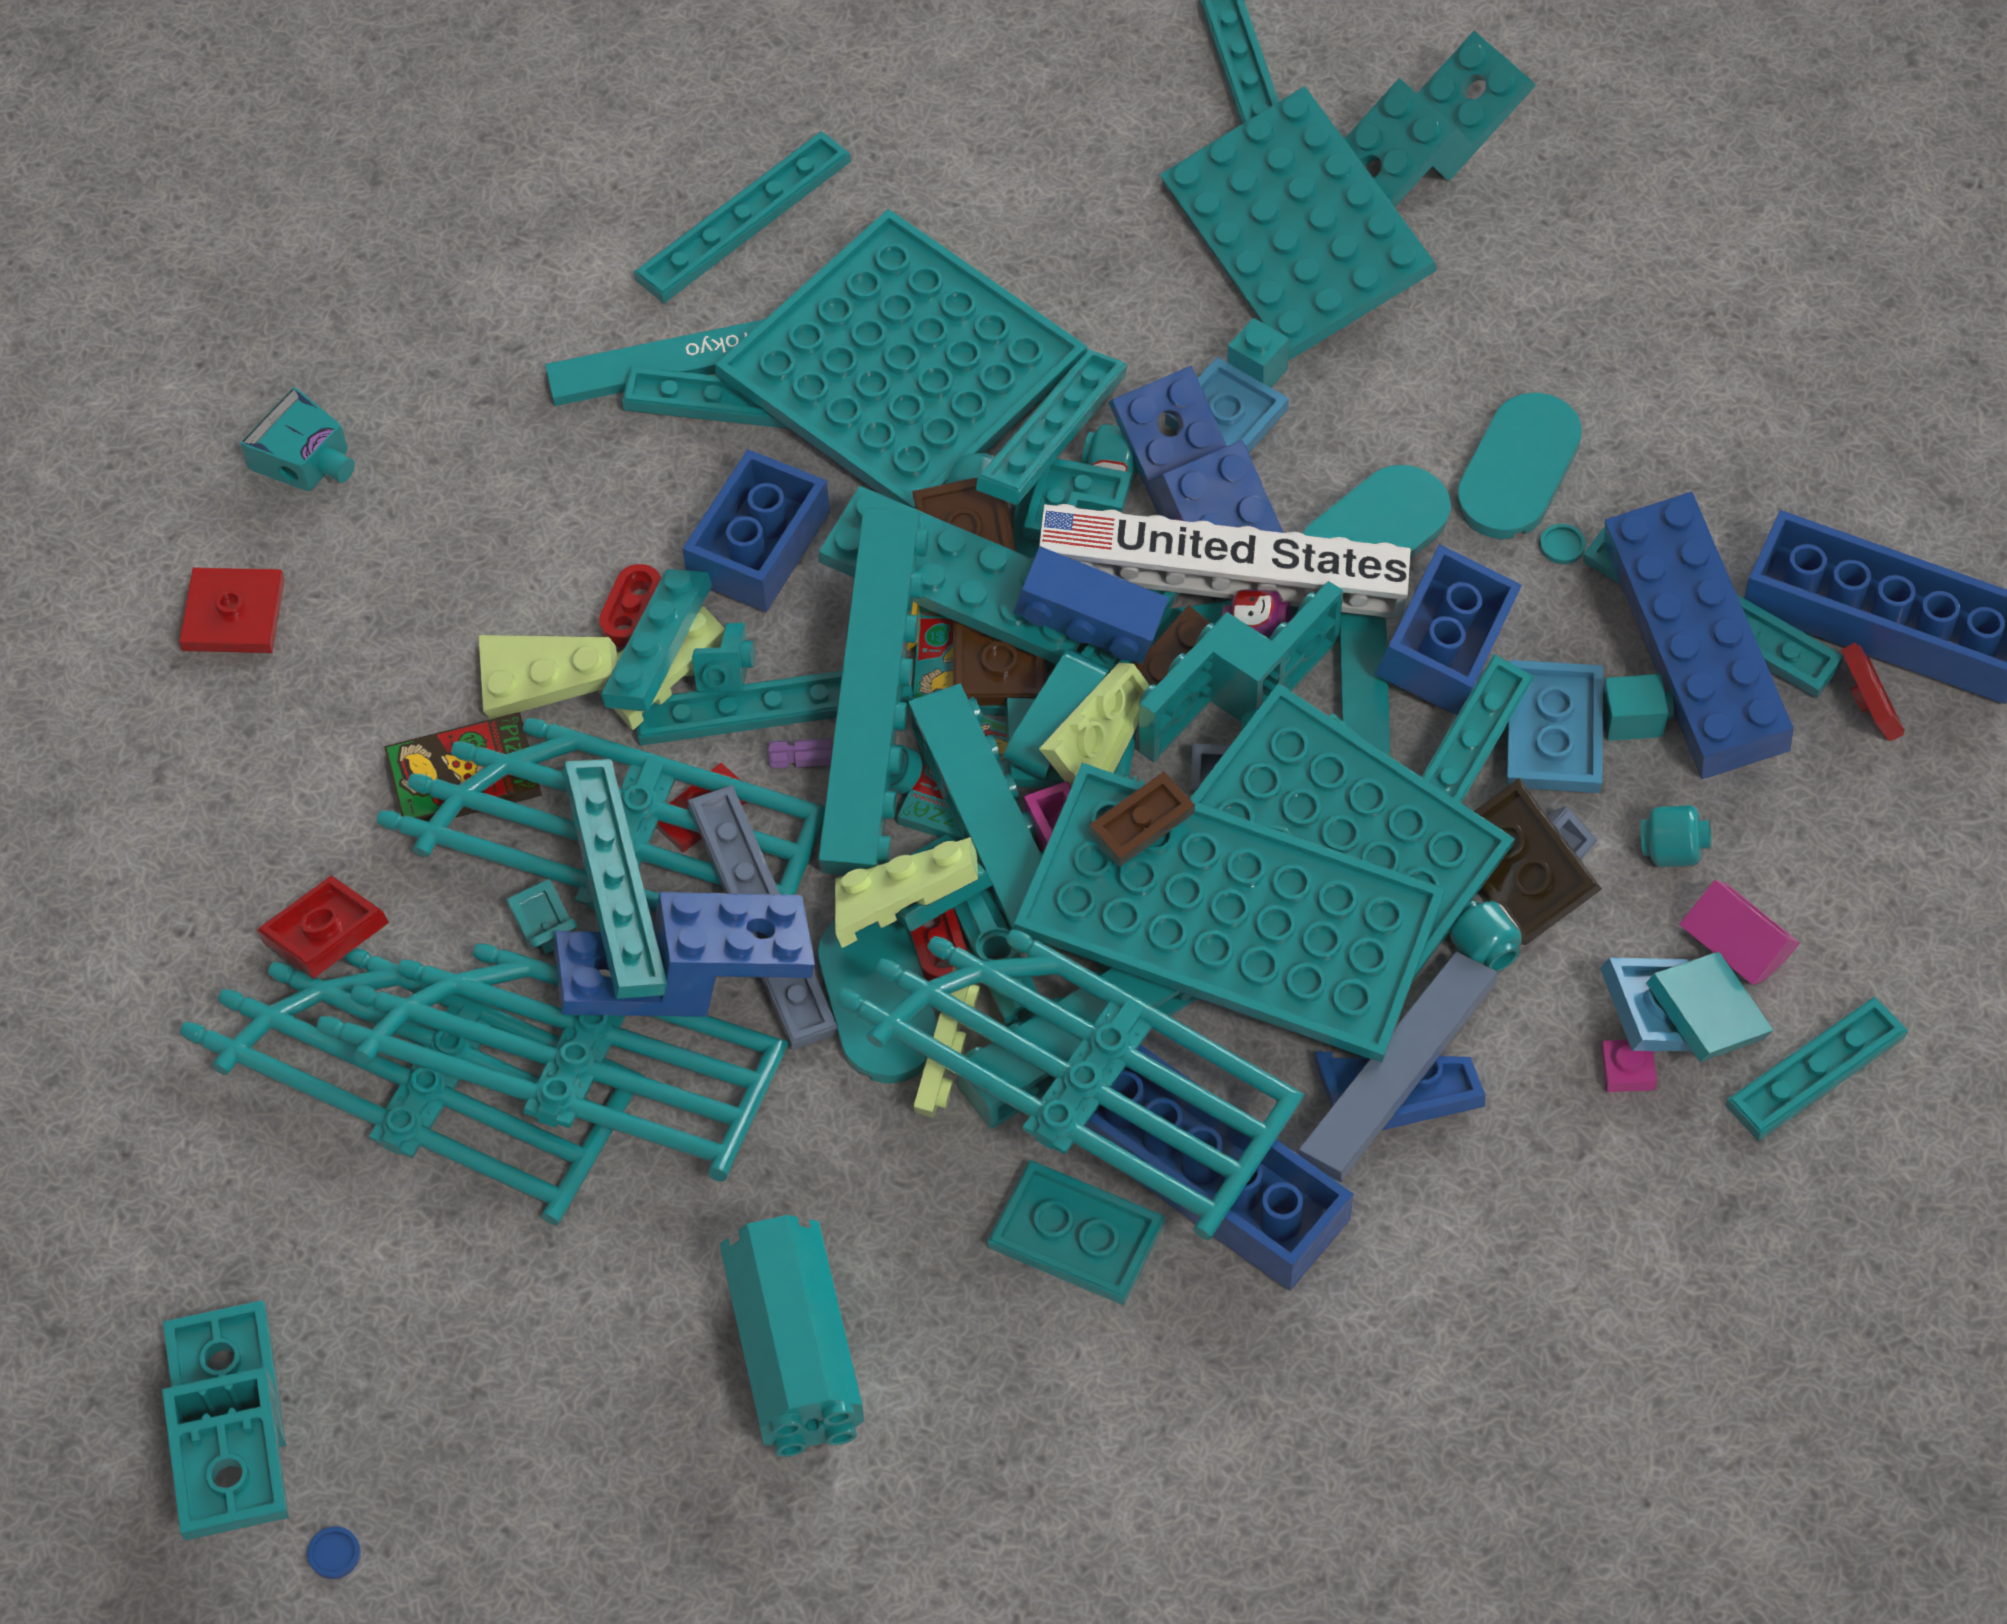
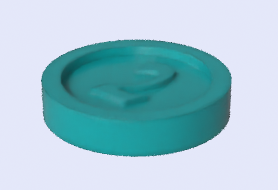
(1562, 544)

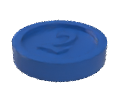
(334, 1552)

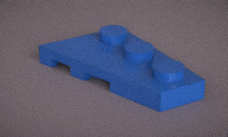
(1444, 1090)

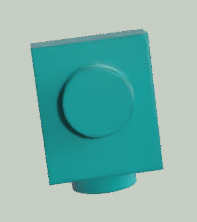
(725, 667)
(540, 915)

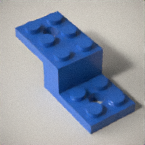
(1195, 470)
(696, 941)

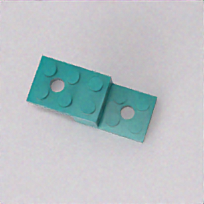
(1439, 122)
(1237, 668)
(224, 1421)

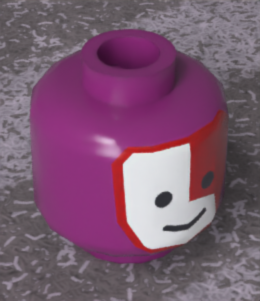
(1259, 609)

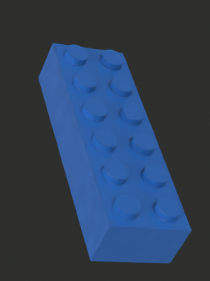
(1884, 603)
(1698, 635)
(1285, 1209)

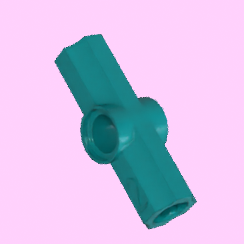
(986, 938)

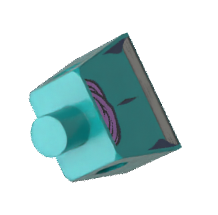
(298, 444)

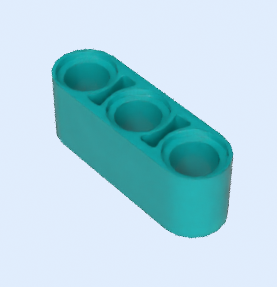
(1061, 694)

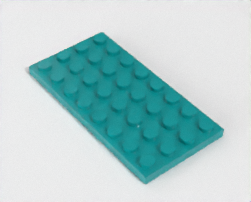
(1237, 918)

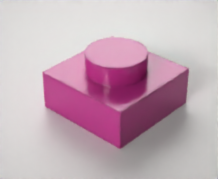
(1627, 1068)

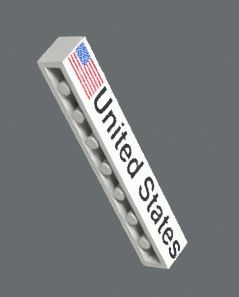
(1225, 559)

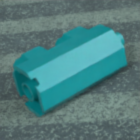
(792, 1335)

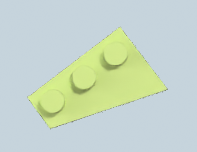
(541, 670)
(934, 1086)

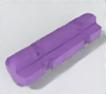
(804, 753)

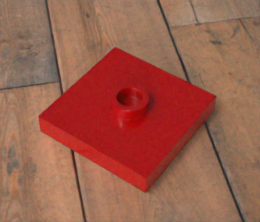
(232, 610)
(322, 926)

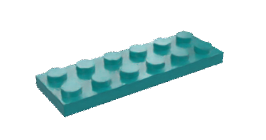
(962, 576)

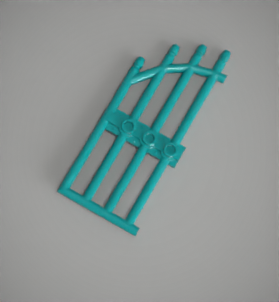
(642, 796)
(574, 1060)
(1092, 1069)
(421, 1091)

